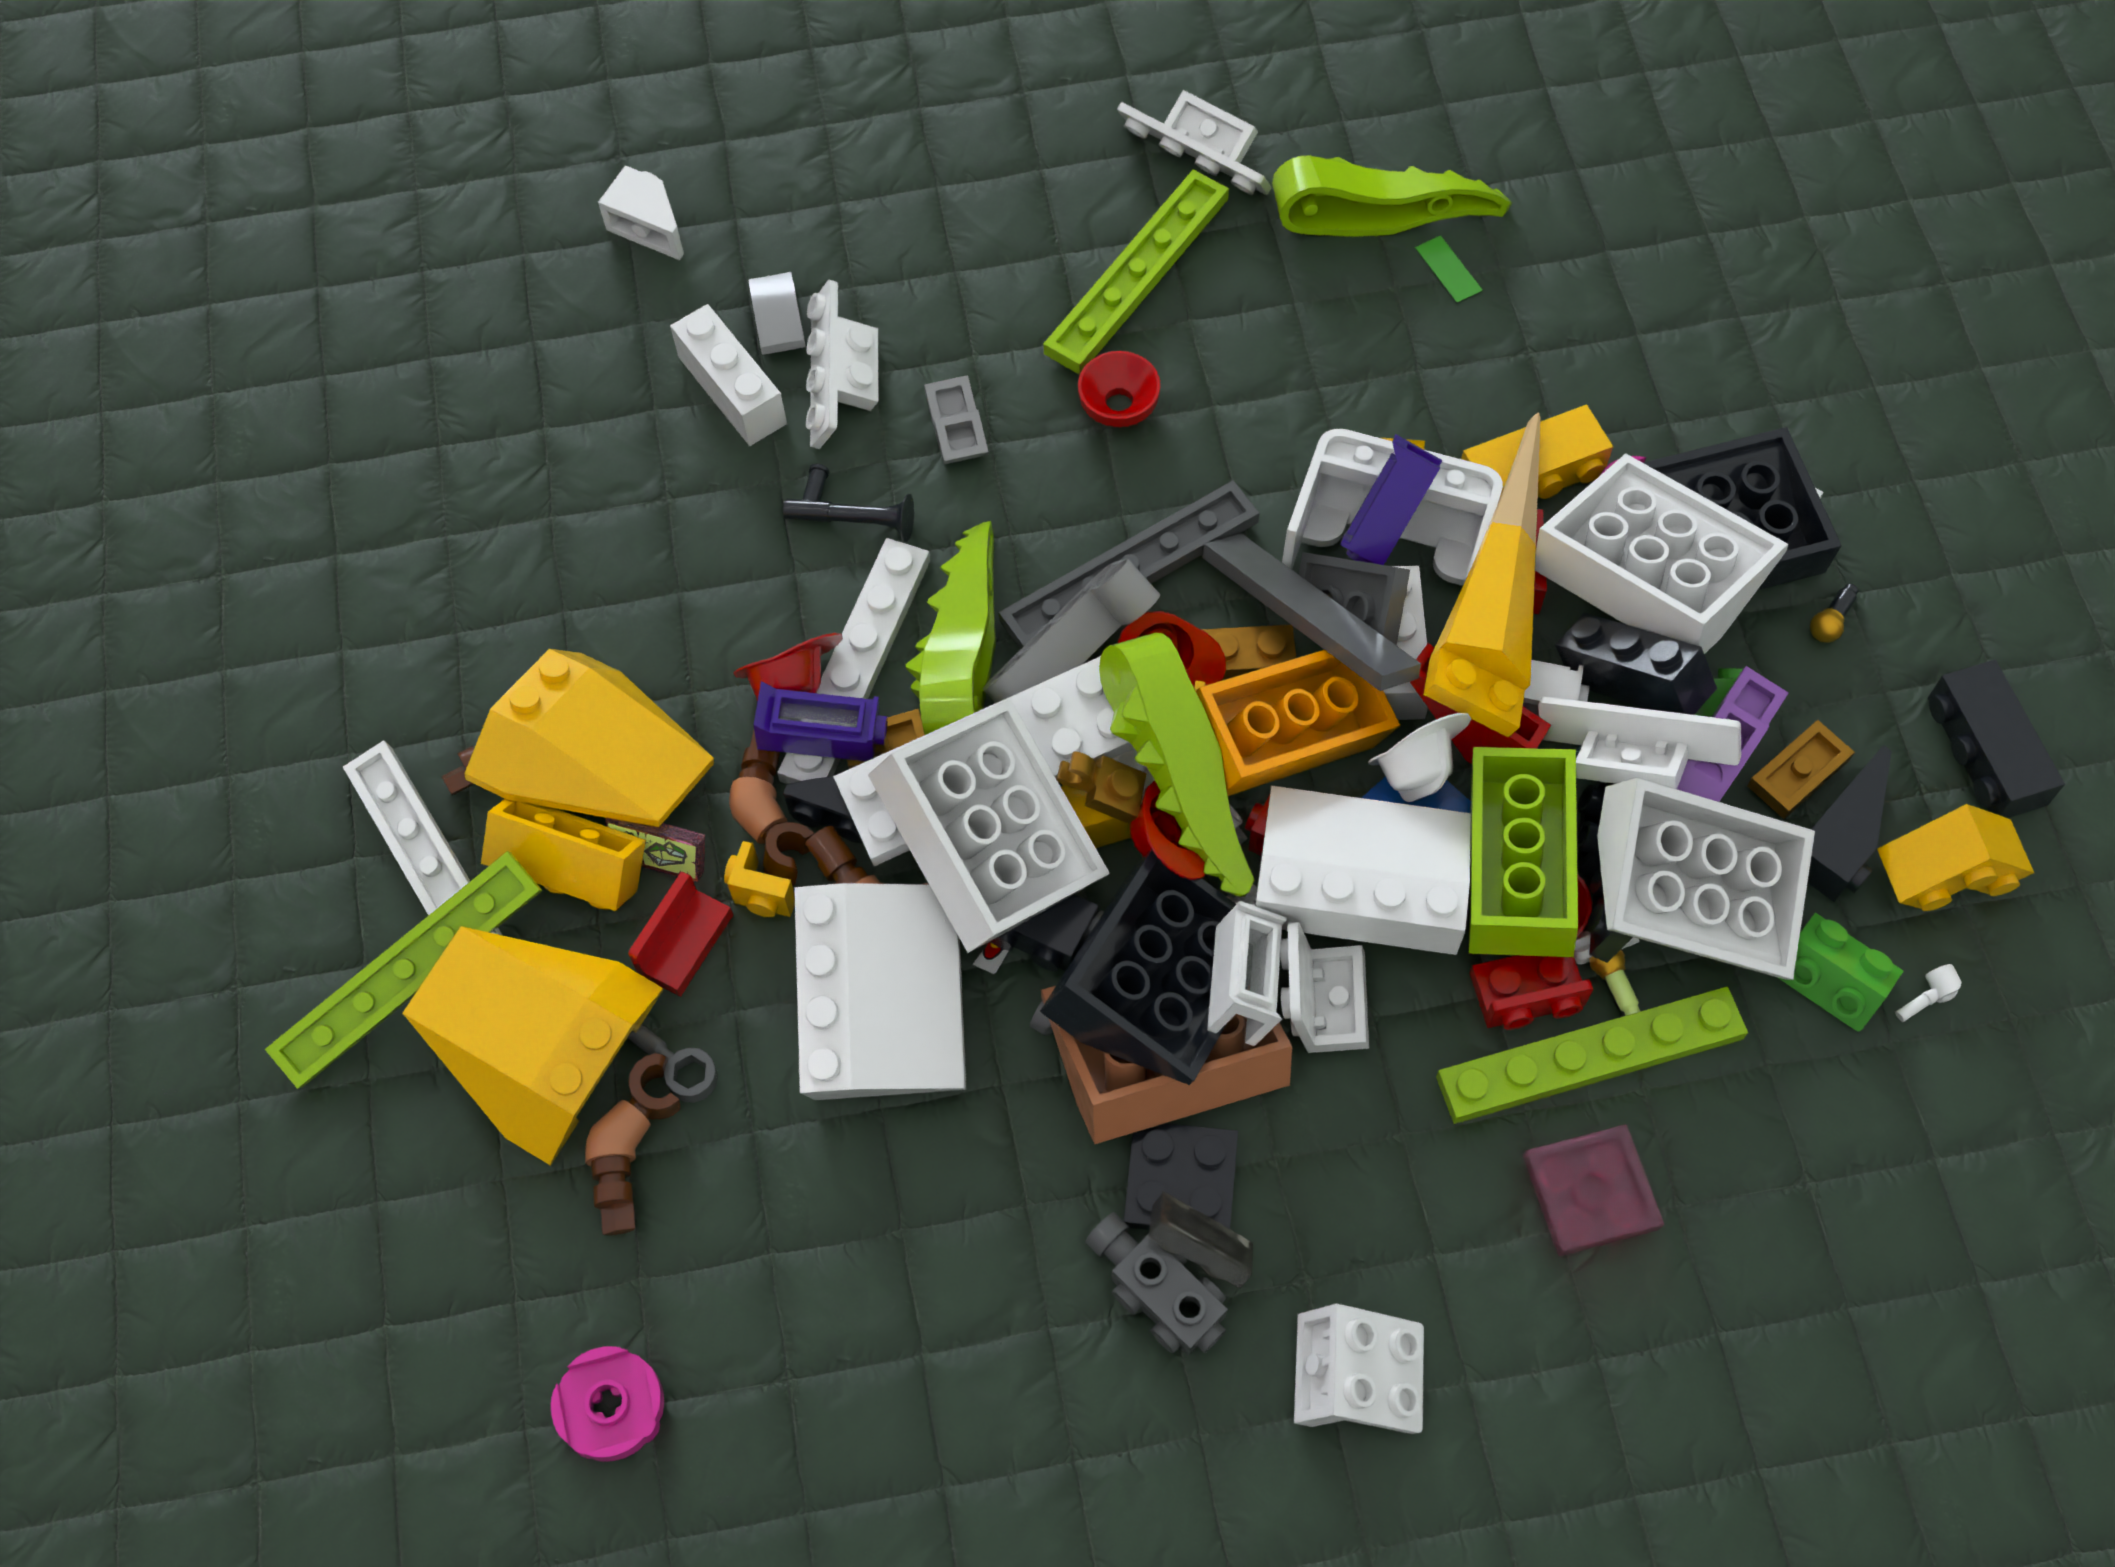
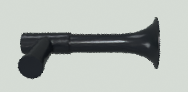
(812, 509)

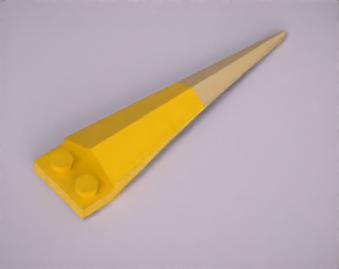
(1487, 641)

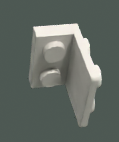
(1359, 1369)

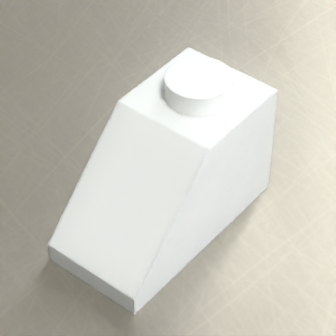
(641, 212)

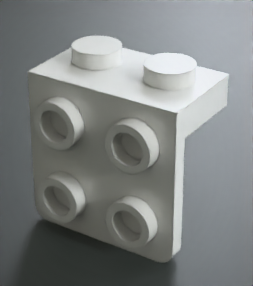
(1324, 994)

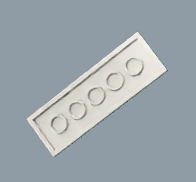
(1059, 713)

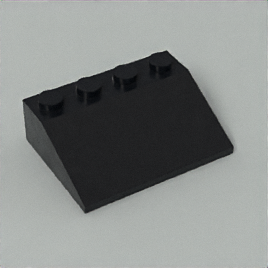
(1770, 488)
(1147, 973)

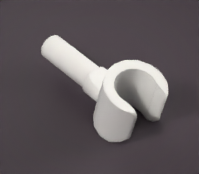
(1944, 987)

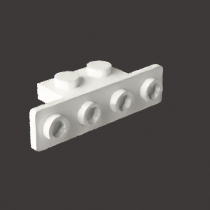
(1204, 133)
(841, 364)
(1638, 742)

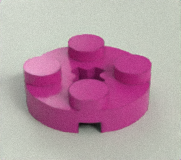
(582, 1387)

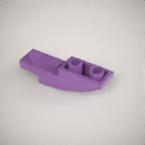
(1751, 702)

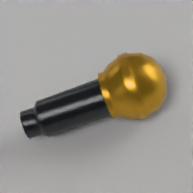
(1829, 623)

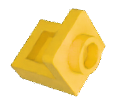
(757, 891)

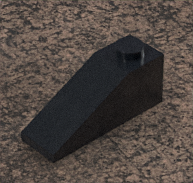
(1850, 831)

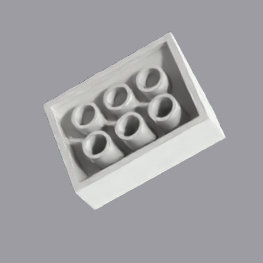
(1656, 554)
(987, 823)
(1366, 869)
(1703, 876)
(877, 992)

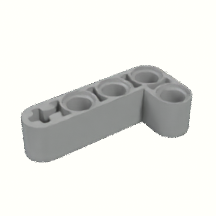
(1109, 600)

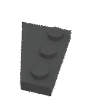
(1365, 589)

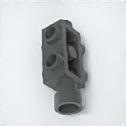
(1163, 1295)

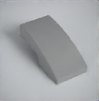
(776, 313)
(956, 420)

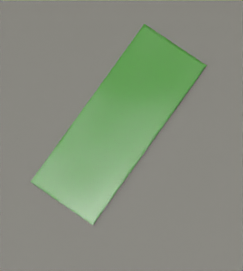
(1448, 269)

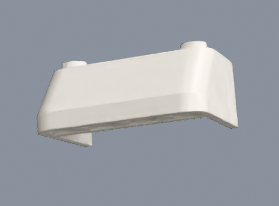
(1449, 516)

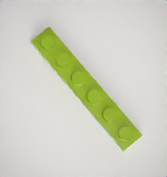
(1135, 271)
(399, 971)
(1591, 1054)

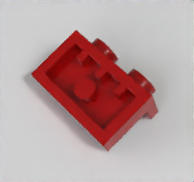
(1529, 987)

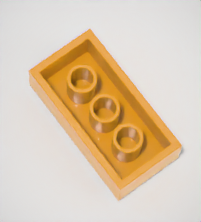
(1293, 718)

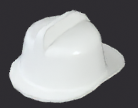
(1423, 758)

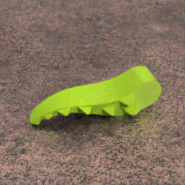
(1357, 201)
(962, 643)
(1175, 741)

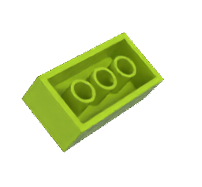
(1523, 852)

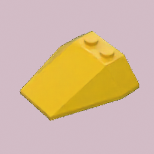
(586, 744)
(528, 1029)

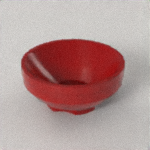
(1114, 375)

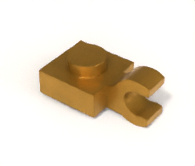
(1109, 784)

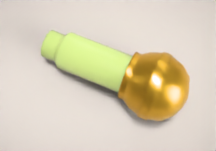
(1617, 981)

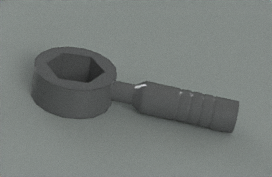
(651, 1044)

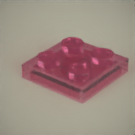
(1593, 1190)

